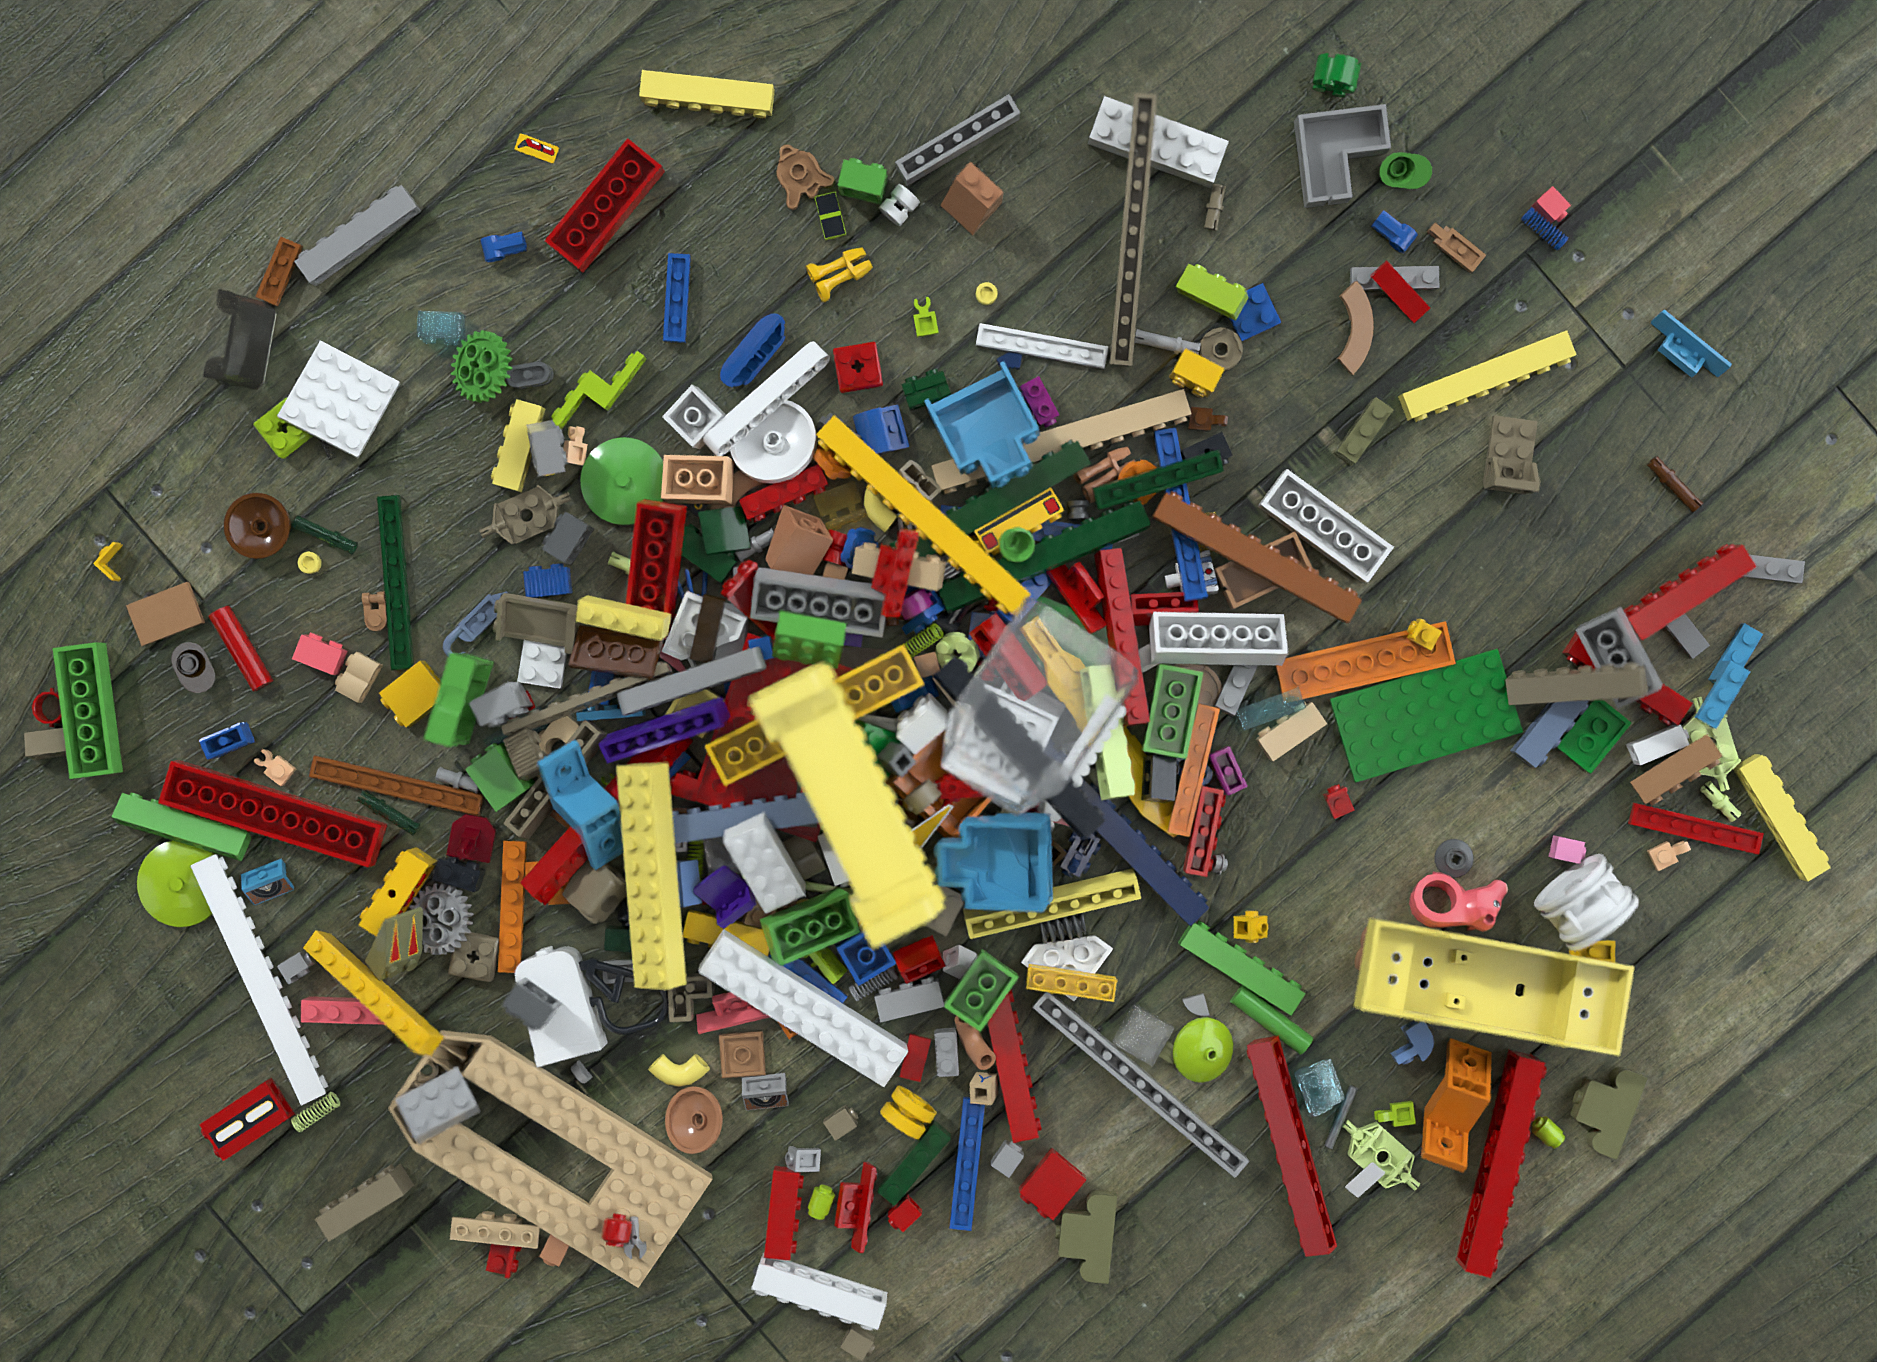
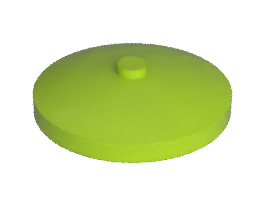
(170, 886)

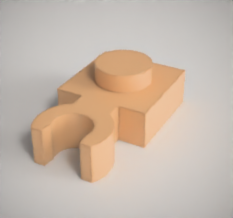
(277, 769)

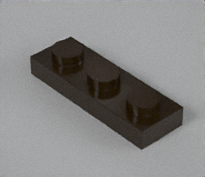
(707, 628)

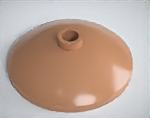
(684, 1120)

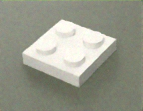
(542, 664)

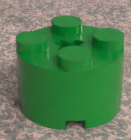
(1336, 74)

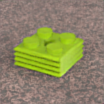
(281, 443)

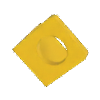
(104, 556)

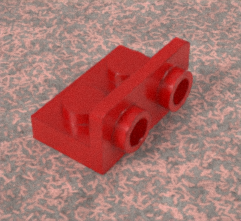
(503, 1259)

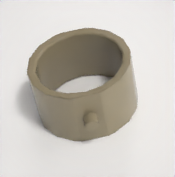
(922, 796)

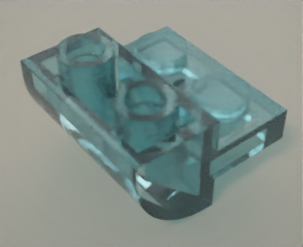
(1319, 1087)

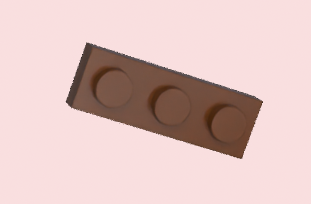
(279, 271)

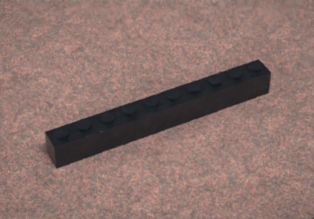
(1070, 803)

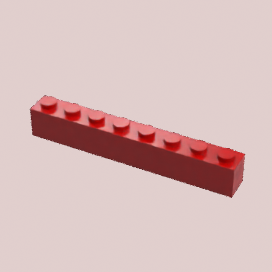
(1121, 627)
(1011, 1072)

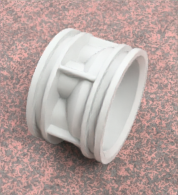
(1586, 902)

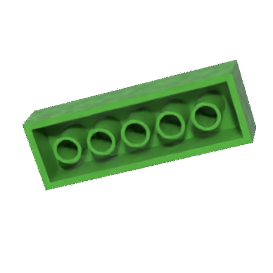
(87, 710)

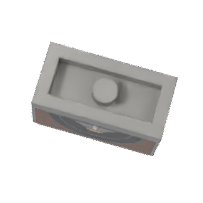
(764, 1091)

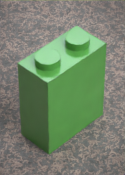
(497, 777)

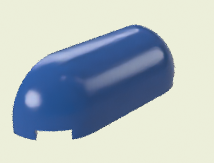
(754, 351)

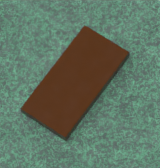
(615, 652)

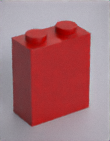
(1051, 1184)

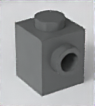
(896, 759)

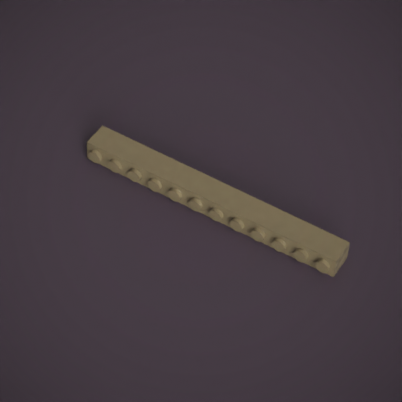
(1133, 228)

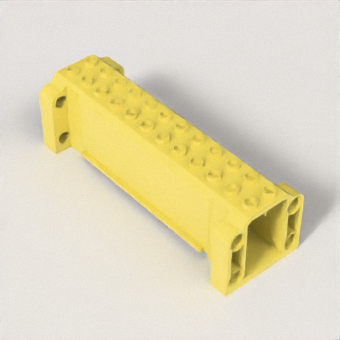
(851, 802)

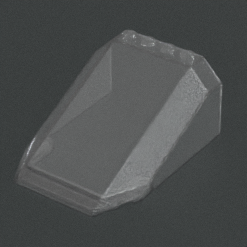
(1034, 708)

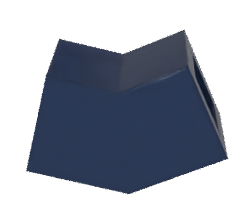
(1011, 360)

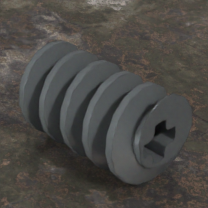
(1063, 926)

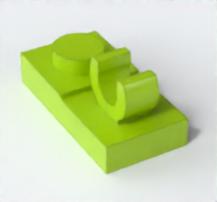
(828, 964)

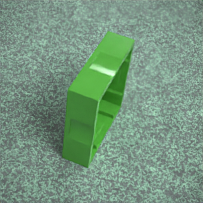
(452, 715)

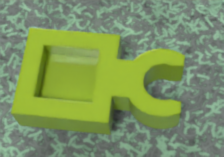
(925, 321)

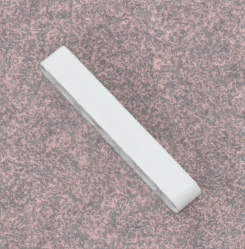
(766, 399)

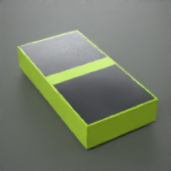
(830, 216)

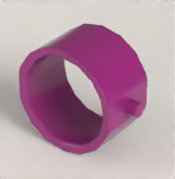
(915, 603)

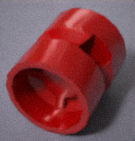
(837, 546)

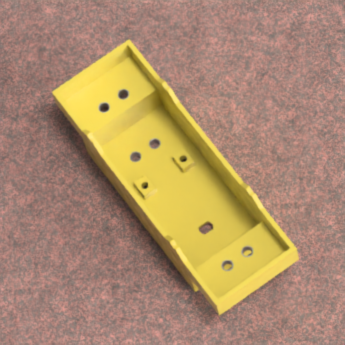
(1487, 987)

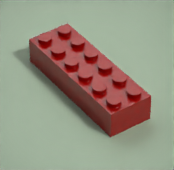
(605, 205)
(656, 556)
(1689, 589)

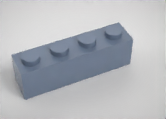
(1546, 731)

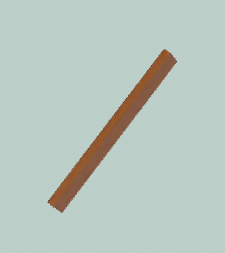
(396, 785)

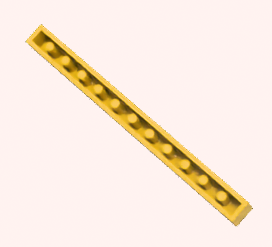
(923, 515)

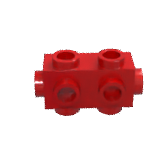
(954, 789)

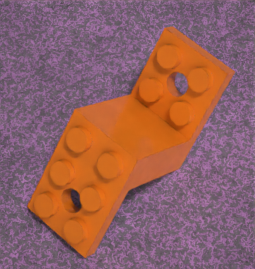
(1456, 1105)

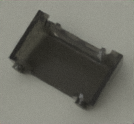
(247, 342)

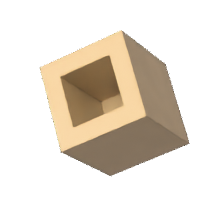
(983, 1088)

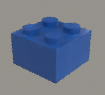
(862, 959)

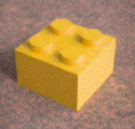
(1196, 373)

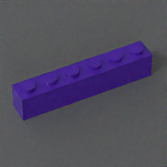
(664, 730)

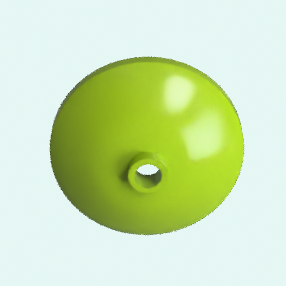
(1193, 1049)

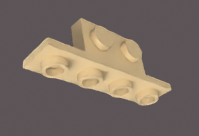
(495, 1230)

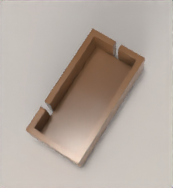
(1246, 586)

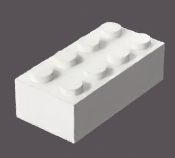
(764, 862)

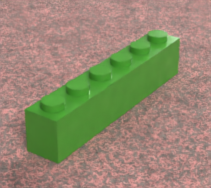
(181, 826)
(1241, 967)

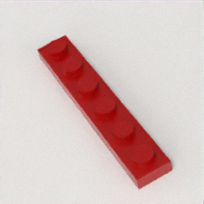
(1696, 828)

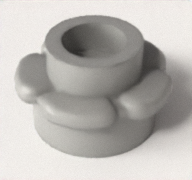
(1219, 864)

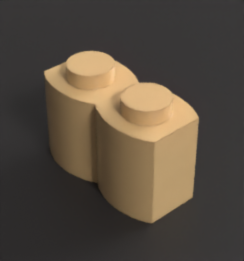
(358, 677)

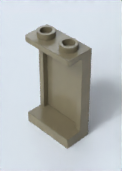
(536, 620)

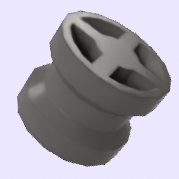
(1078, 510)

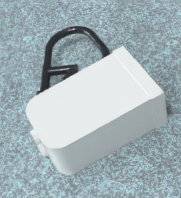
(576, 1023)

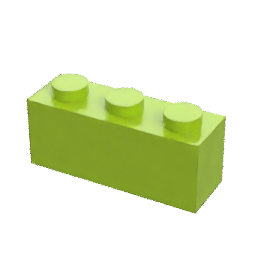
(1212, 291)

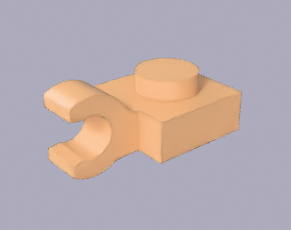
(574, 447)
(1665, 854)

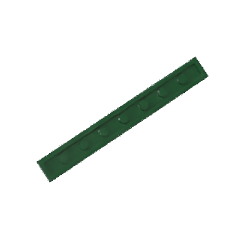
(395, 582)

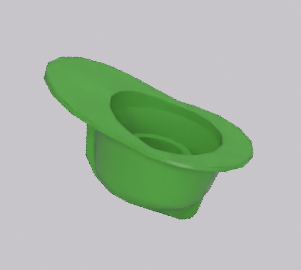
(1405, 170)

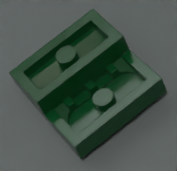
(724, 530)

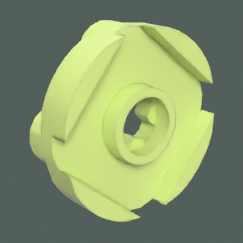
(957, 641)

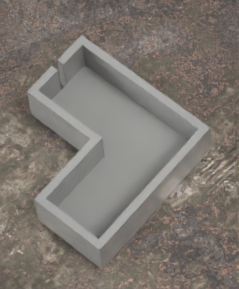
(1327, 143)

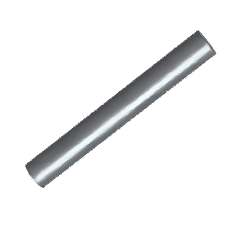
(1337, 1125)

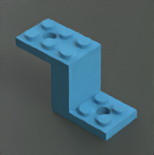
(583, 803)

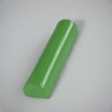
(1272, 1019)

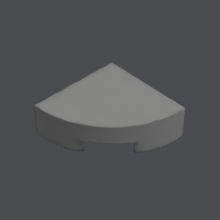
(1196, 1004)

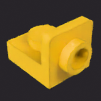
(1423, 634)

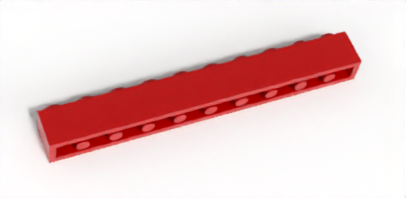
(569, 851)
(1291, 1146)

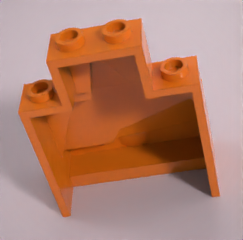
(929, 766)

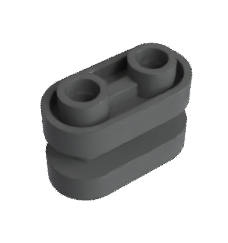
(530, 375)

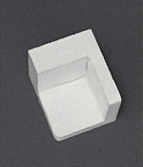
(957, 960)

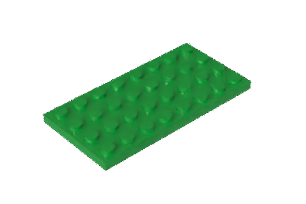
(1425, 715)

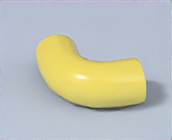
(878, 512)
(677, 1074)

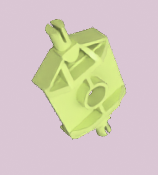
(1723, 741)
(1371, 1140)

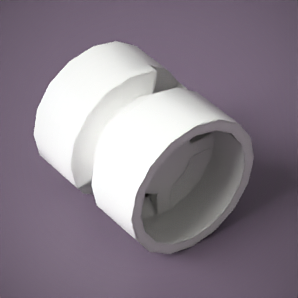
(904, 199)

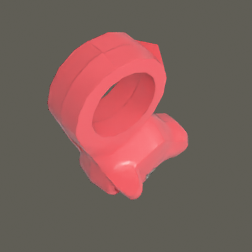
(1472, 907)

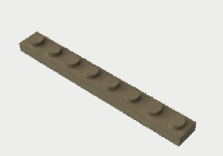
(580, 702)

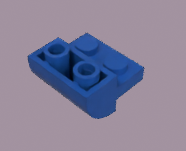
(882, 429)

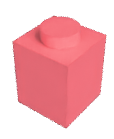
(1552, 205)

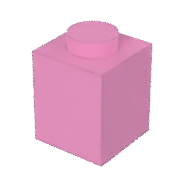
(1567, 849)

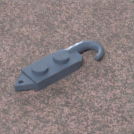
(474, 623)

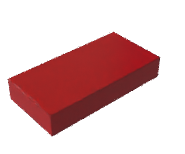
(915, 1059)

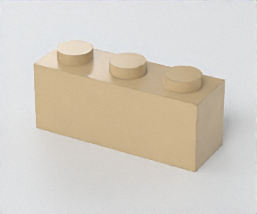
(1290, 731)

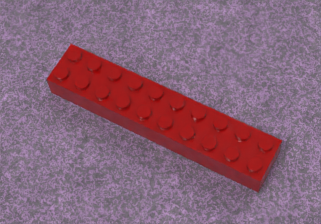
(272, 813)
(1500, 1163)

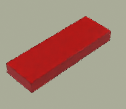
(1400, 291)

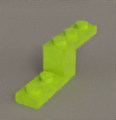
(598, 389)

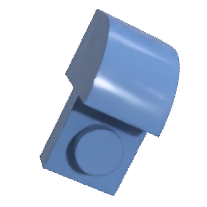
(1419, 1043)

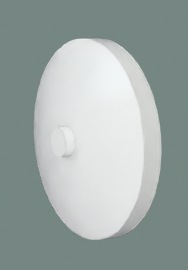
(778, 445)

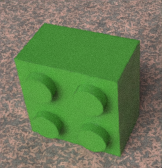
(863, 181)

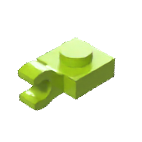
(1400, 1114)

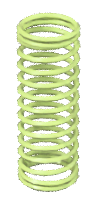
(298, 1125)

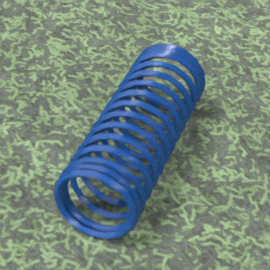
(1530, 213)

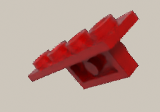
(894, 570)
(1080, 594)
(855, 1206)

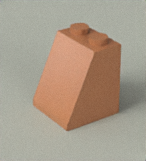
(972, 198)
(798, 542)

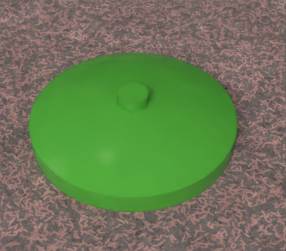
(620, 476)

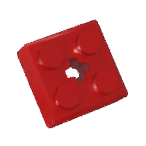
(870, 374)

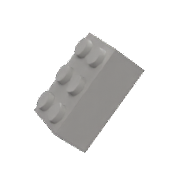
(500, 704)
(437, 1105)

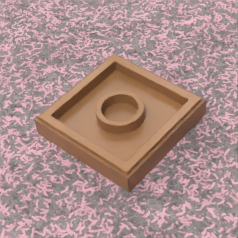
(742, 1054)

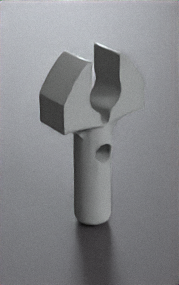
(635, 1240)

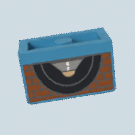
(266, 882)

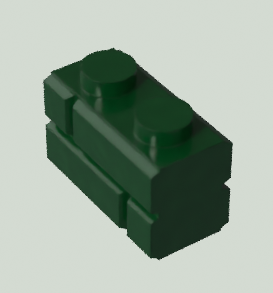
(930, 387)

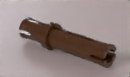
(1674, 483)

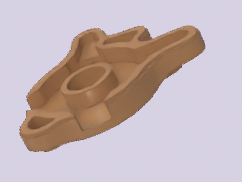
(800, 175)

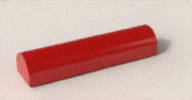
(240, 648)

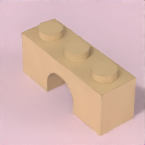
(557, 730)

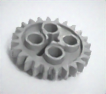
(450, 903)

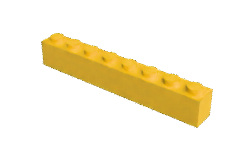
(373, 993)

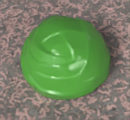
(1016, 544)

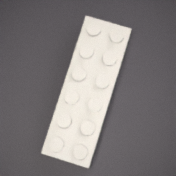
(1174, 148)
(1325, 526)
(1217, 638)
(820, 1292)

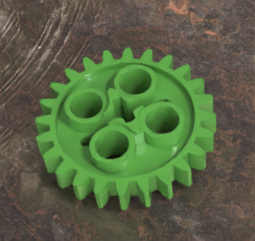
(481, 366)

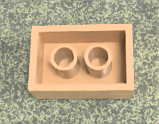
(697, 479)

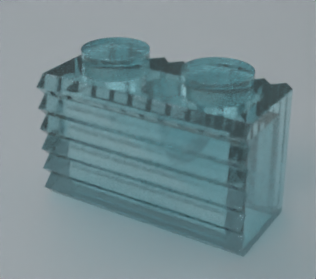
(441, 327)

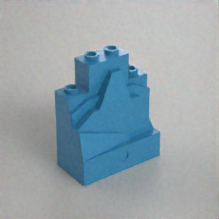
(987, 427)
(999, 862)

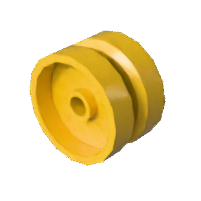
(908, 1112)

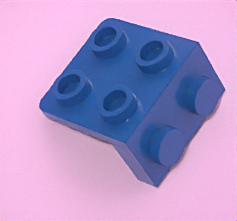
(927, 616)

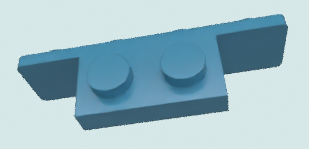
(1686, 348)

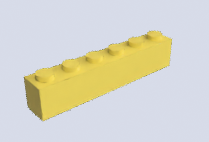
(706, 93)
(1781, 817)

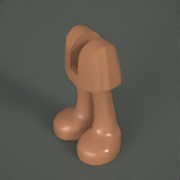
(1088, 472)

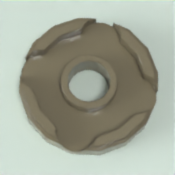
(1227, 338)

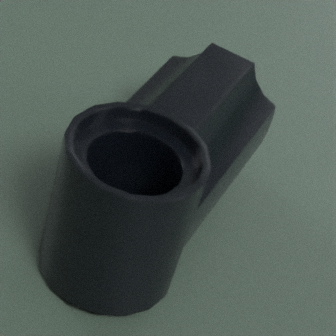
(951, 621)

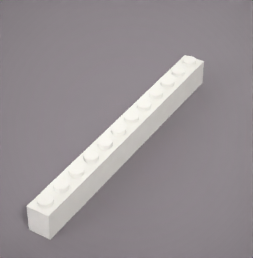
(259, 979)

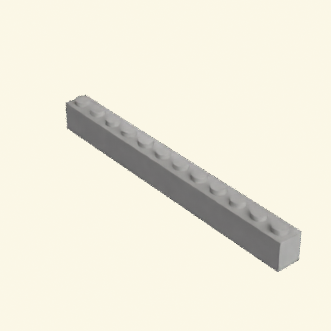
(1140, 1082)

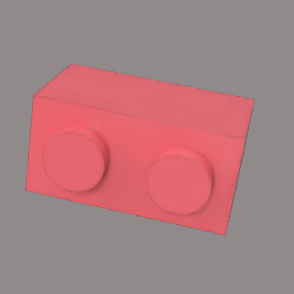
(320, 654)

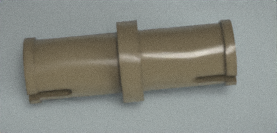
(1214, 207)

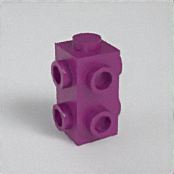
(1039, 402)

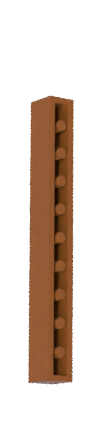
(1256, 558)

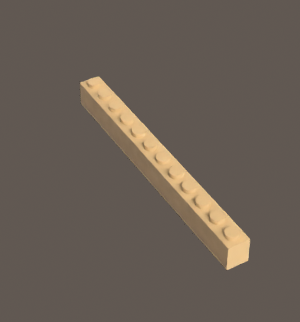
(1089, 432)

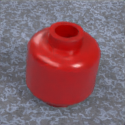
(616, 1230)

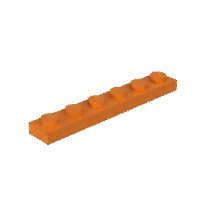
(1193, 770)
(512, 906)

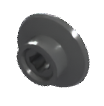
(1446, 852)

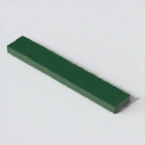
(1158, 479)

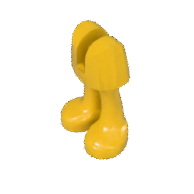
(848, 257)

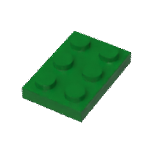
(1593, 735)

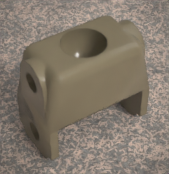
(596, 891)

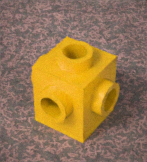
(1250, 926)

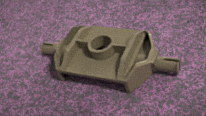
(508, 519)

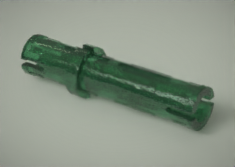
(346, 545)
(388, 812)

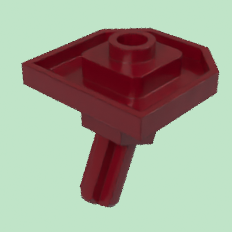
(472, 838)

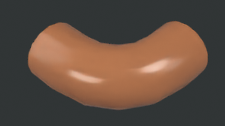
(974, 1045)

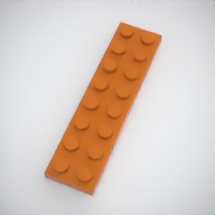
(1363, 663)

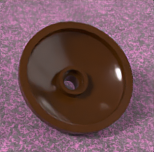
(243, 523)

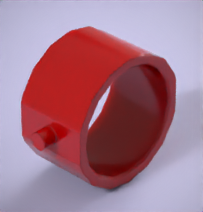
(37, 708)

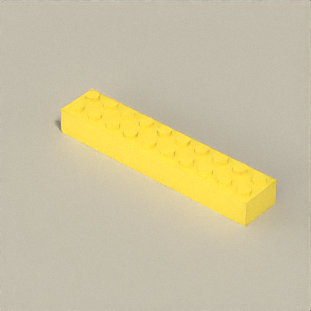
(651, 875)

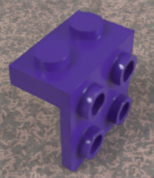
(726, 894)

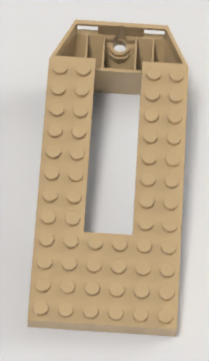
(644, 1177)

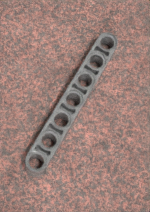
(691, 681)

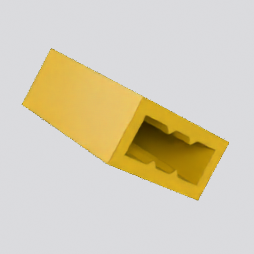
(412, 694)

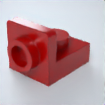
(1338, 801)

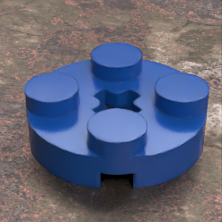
(856, 538)

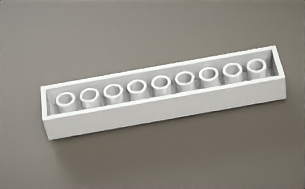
(803, 1008)

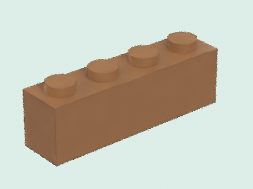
(1676, 769)

